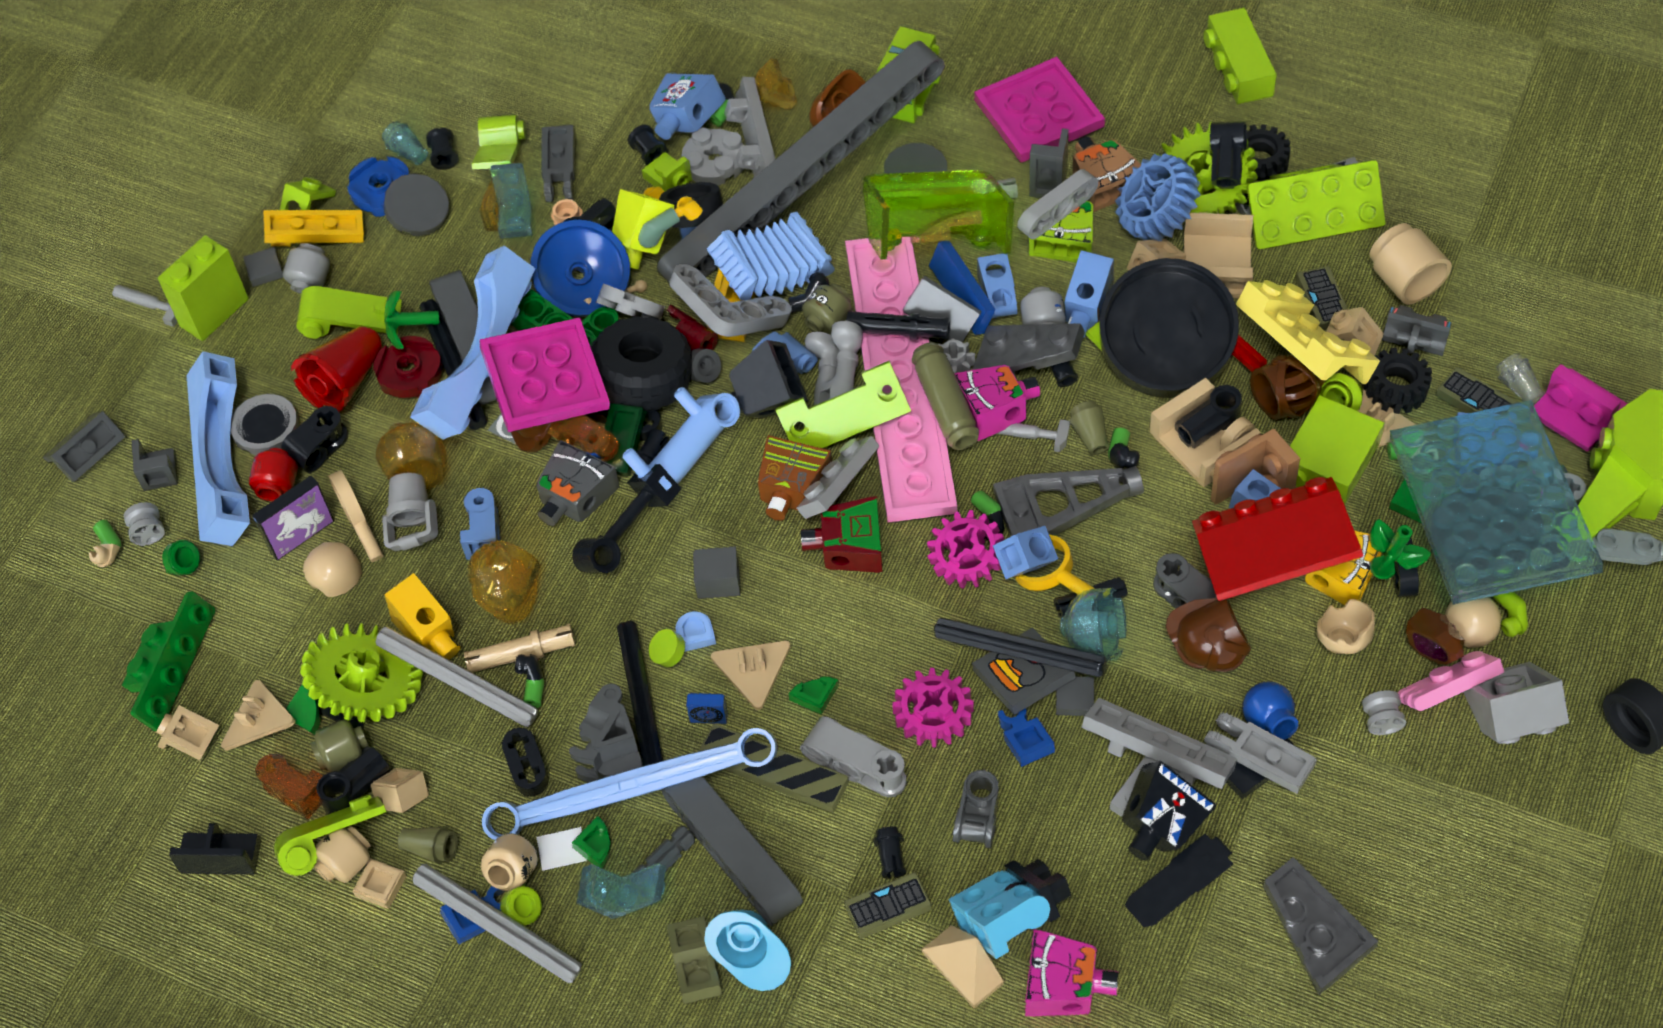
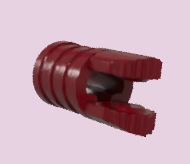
(696, 334)

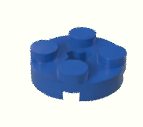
(366, 174)

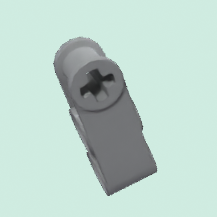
(856, 757)

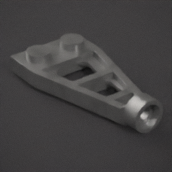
(1022, 510)

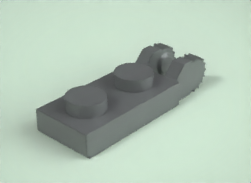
(558, 160)

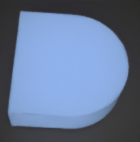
(695, 630)

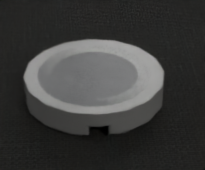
(263, 422)

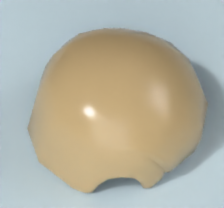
(332, 568)
(1475, 620)
(1347, 628)

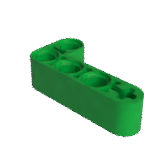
(538, 311)

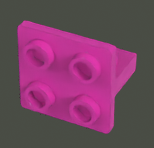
(1577, 407)

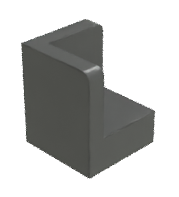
(154, 468)
(716, 572)

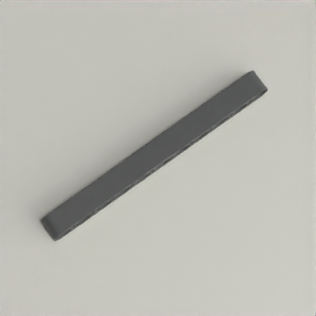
(810, 156)

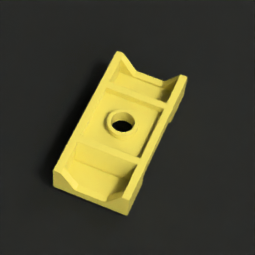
(1286, 317)

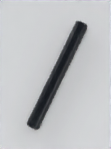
(450, 357)
(1021, 647)
(639, 693)

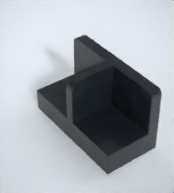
(217, 852)

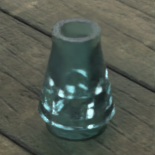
(403, 141)

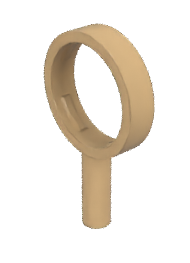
(355, 515)

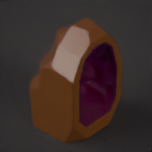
(1434, 637)

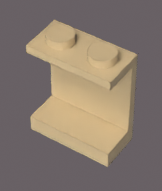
(1221, 246)
(1198, 460)

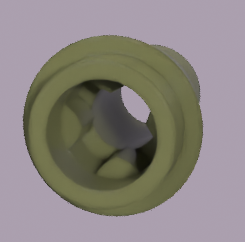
(1090, 426)
(431, 843)

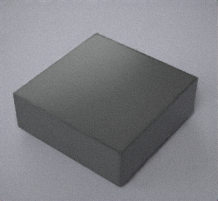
(263, 266)
(1075, 697)

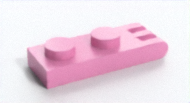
(1451, 680)

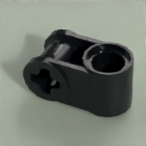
(315, 442)

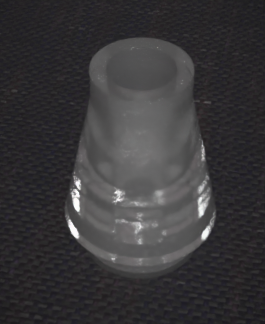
(1520, 378)

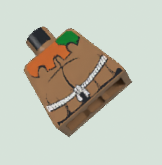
(1107, 163)

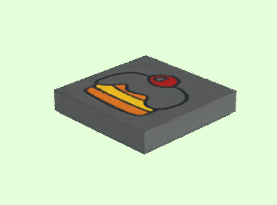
(1018, 680)

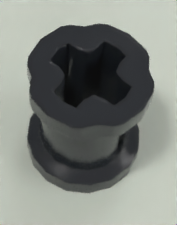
(647, 143)
(443, 154)

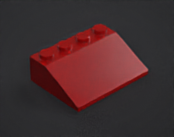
(1276, 538)

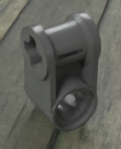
(1180, 585)
(977, 816)

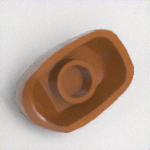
(834, 94)

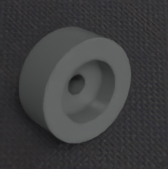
(705, 365)

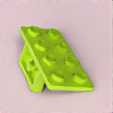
(1316, 203)

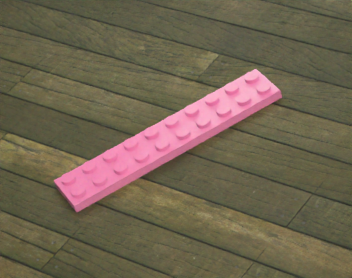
(911, 446)

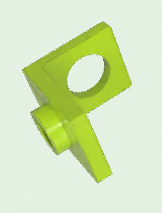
(304, 192)

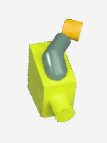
(643, 220)

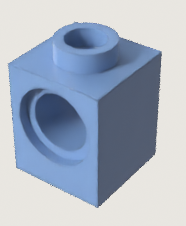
(1025, 552)

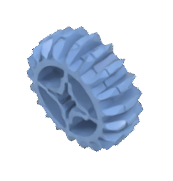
(1157, 197)

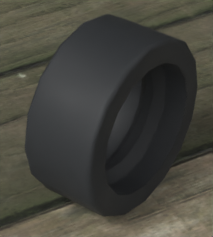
(704, 193)
(1636, 715)

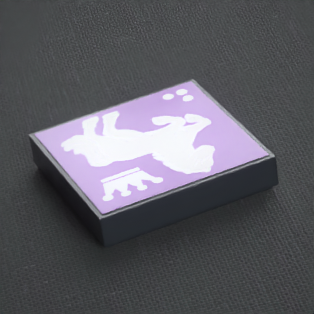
(293, 517)

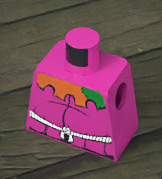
(996, 397)
(1064, 977)

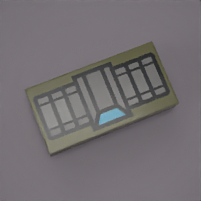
(1323, 292)
(1470, 393)
(887, 905)

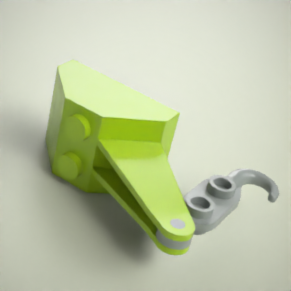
(1627, 481)

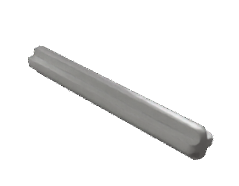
(456, 676)
(497, 923)

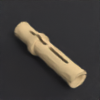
(506, 652)

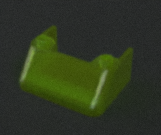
(907, 201)

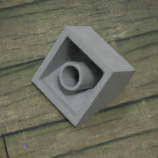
(1518, 703)

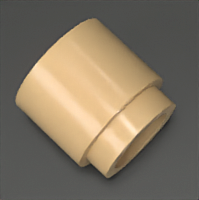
(1409, 263)

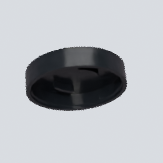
(1168, 327)

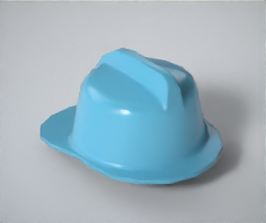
(748, 949)

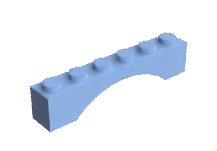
(499, 289)
(220, 500)

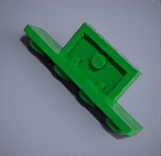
(165, 659)

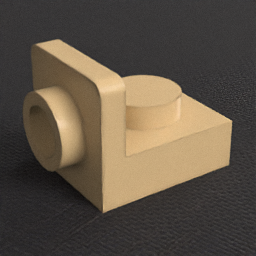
(1151, 250)
(1358, 325)
(186, 732)

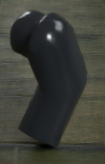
(816, 280)

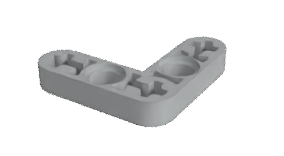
(721, 315)

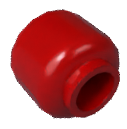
(272, 473)

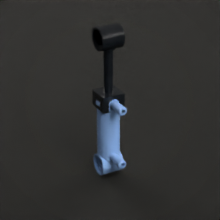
(659, 480)

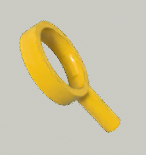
(1061, 575)

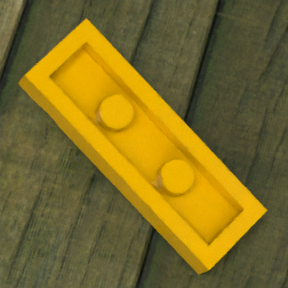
(312, 226)

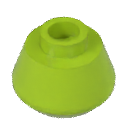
(1343, 390)

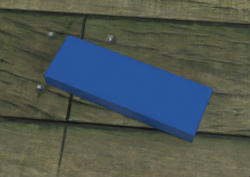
(958, 279)

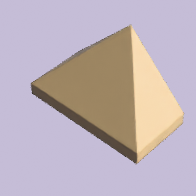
(964, 964)

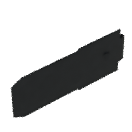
(1179, 880)

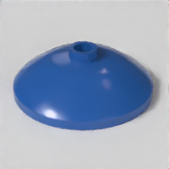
(582, 248)

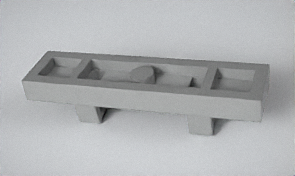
(748, 111)
(1158, 742)

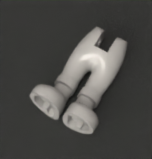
(837, 358)

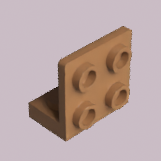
(1263, 453)

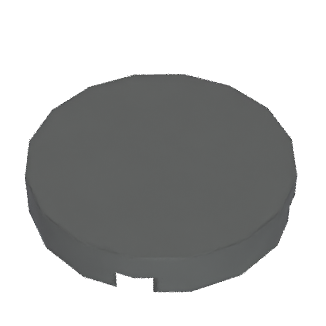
(915, 158)
(416, 204)

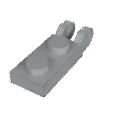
(1263, 752)

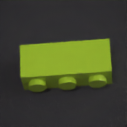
(1240, 56)

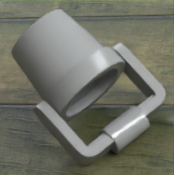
(407, 508)

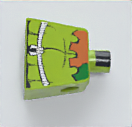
(1066, 237)

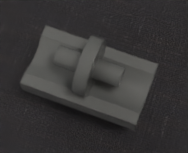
(1417, 330)

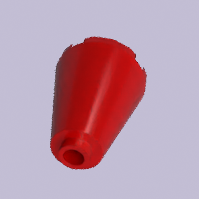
(336, 368)

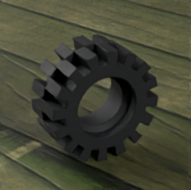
(1273, 144)
(1399, 395)

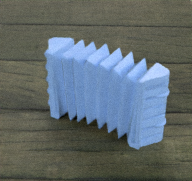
(770, 258)

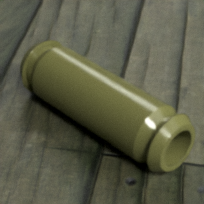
(945, 396)

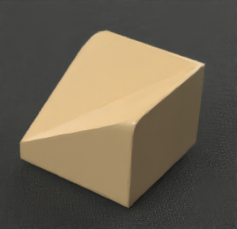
(400, 789)

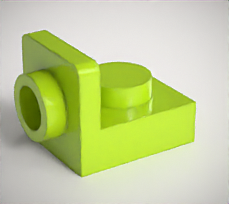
(667, 172)

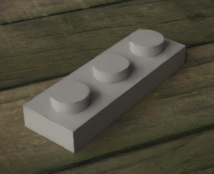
(837, 476)

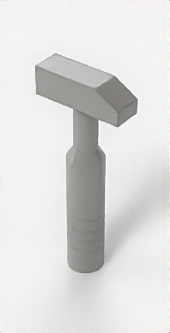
(145, 300)
(1034, 432)

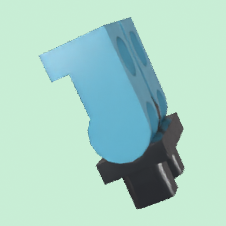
(1009, 904)

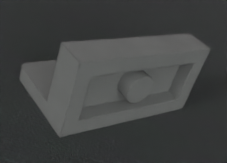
(1048, 166)
(85, 445)

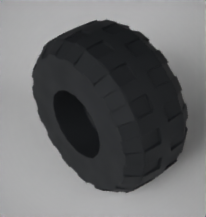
(642, 362)

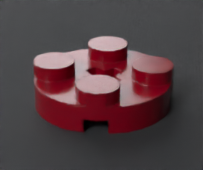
(409, 383)

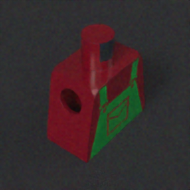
(848, 536)

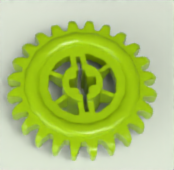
(1197, 154)
(359, 663)

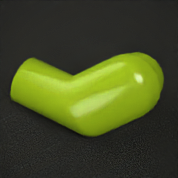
(1517, 614)

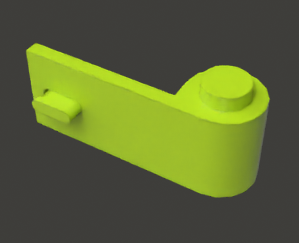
(498, 140)
(328, 306)
(295, 846)

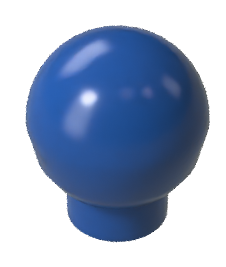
(1271, 708)

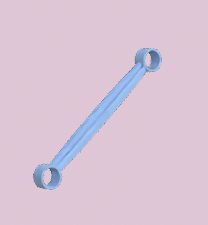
(629, 784)

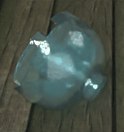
(1095, 622)

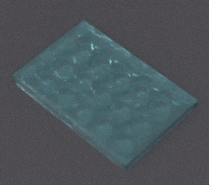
(1494, 502)

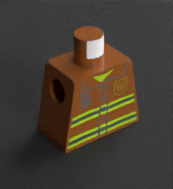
(787, 472)

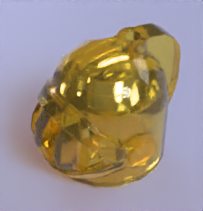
(411, 450)
(504, 586)

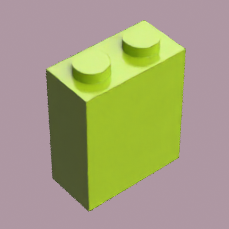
(203, 288)
(1336, 444)

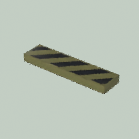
(785, 772)

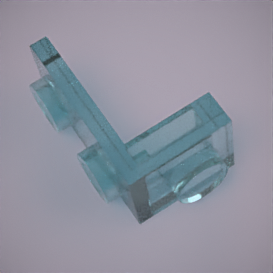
(512, 200)
(620, 895)

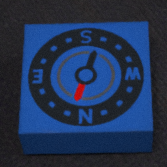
(707, 708)

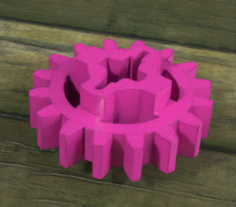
(960, 535)
(933, 707)

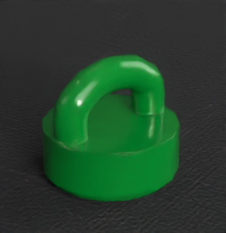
(181, 558)

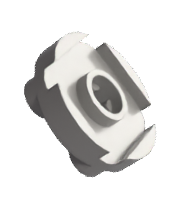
(709, 142)
(629, 303)

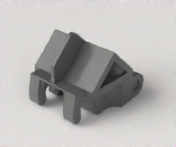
(609, 735)

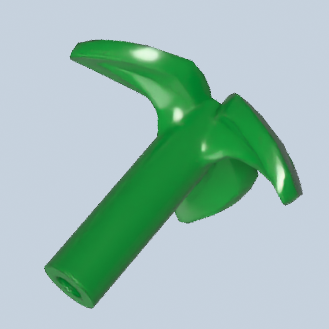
(394, 319)
(1394, 550)

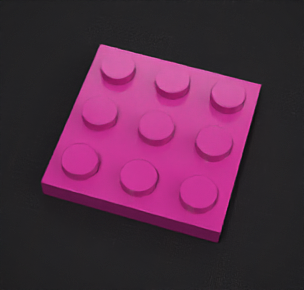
(1037, 106)
(544, 374)

